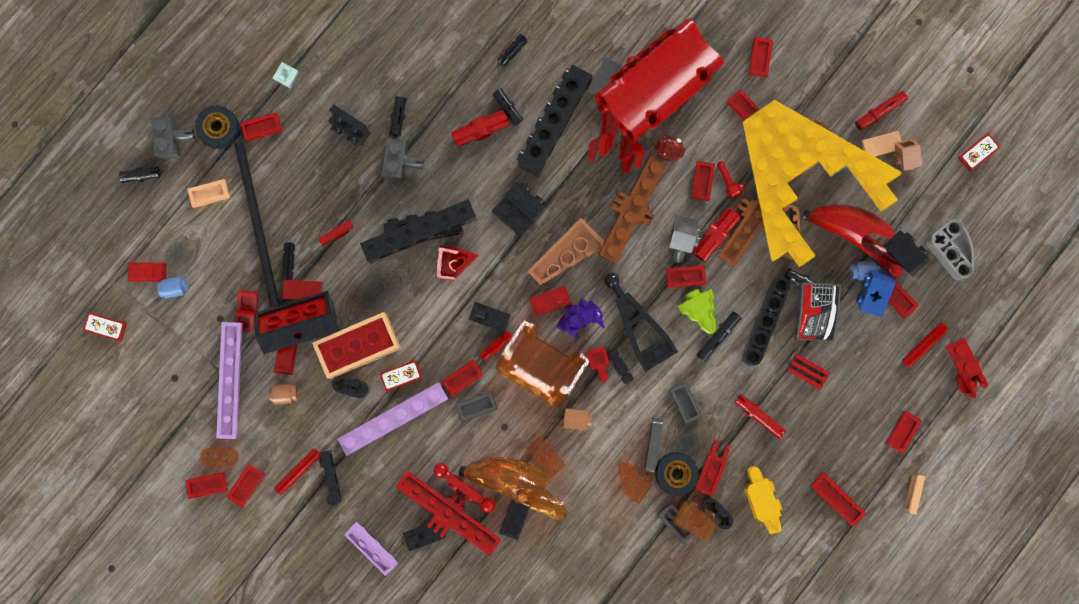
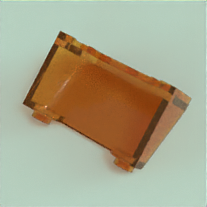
(540, 366)

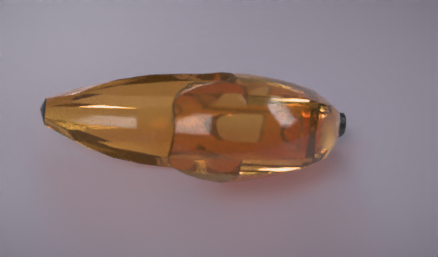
(517, 481)

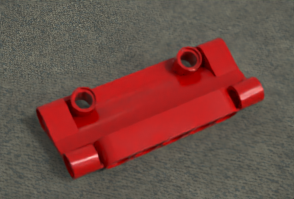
(659, 79)

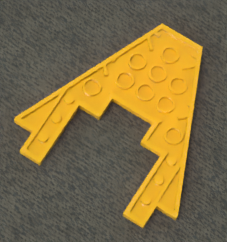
(785, 146)

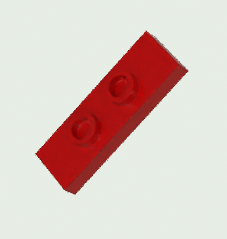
(837, 499)

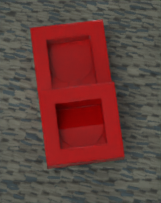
(246, 307)

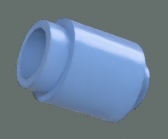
(863, 268)
(172, 287)

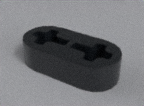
(349, 391)
(720, 509)

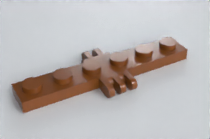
(632, 209)
(745, 231)

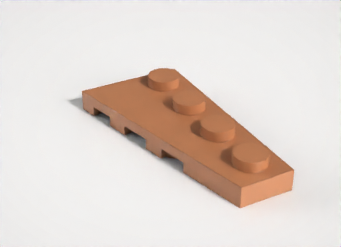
(568, 250)

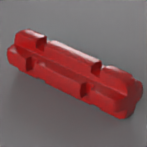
(495, 346)

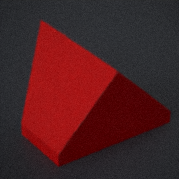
(453, 262)

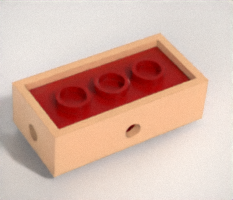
(356, 345)

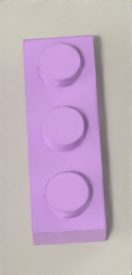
(371, 548)

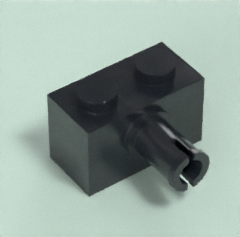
(906, 252)

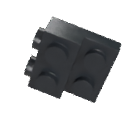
(348, 125)
(519, 208)

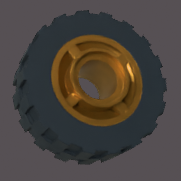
(217, 115)
(688, 471)

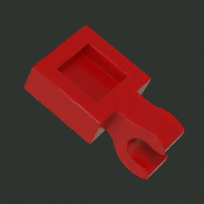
(599, 360)

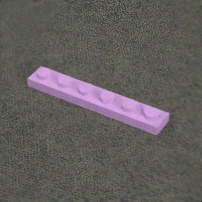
(229, 380)
(392, 419)

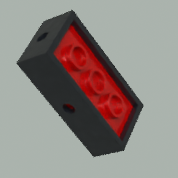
(295, 322)

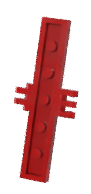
(448, 513)

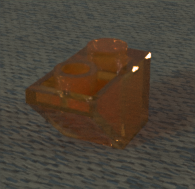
(633, 484)

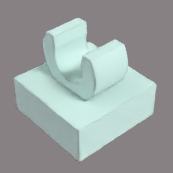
(286, 75)

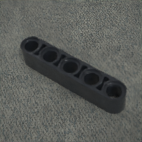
(772, 314)

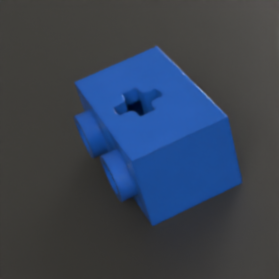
(869, 299)

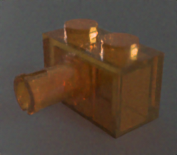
(695, 520)

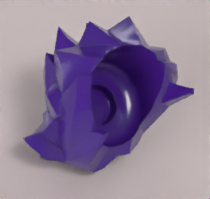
(579, 316)

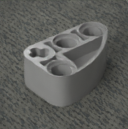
(958, 244)

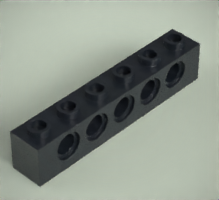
(581, 80)
(418, 231)

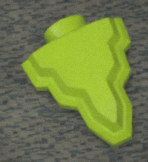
(700, 308)

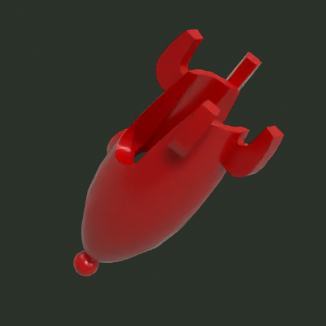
(607, 135)

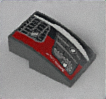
(817, 311)

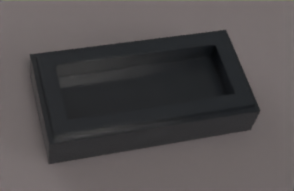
(514, 520)

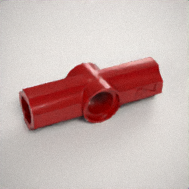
(480, 128)
(716, 234)

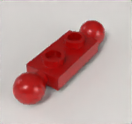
(486, 504)

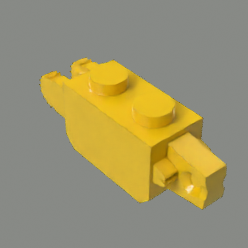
(762, 500)

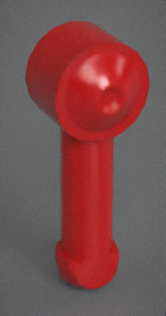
(732, 189)

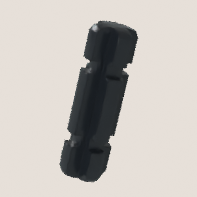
(512, 50)
(288, 261)
(620, 366)

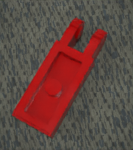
(966, 364)
(712, 470)

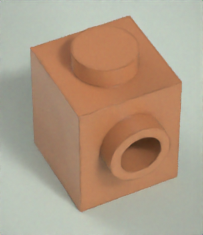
(908, 154)

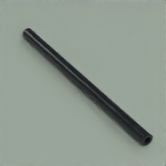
(257, 224)

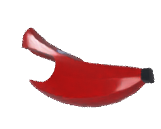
(854, 226)

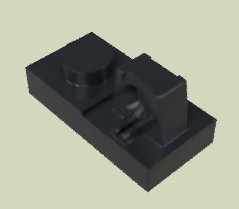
(489, 317)
(421, 536)

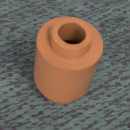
(283, 394)

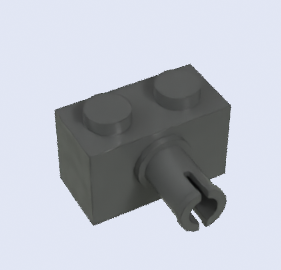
(167, 137)
(397, 160)
(683, 237)

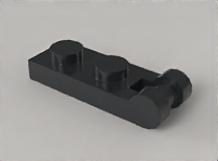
(330, 478)

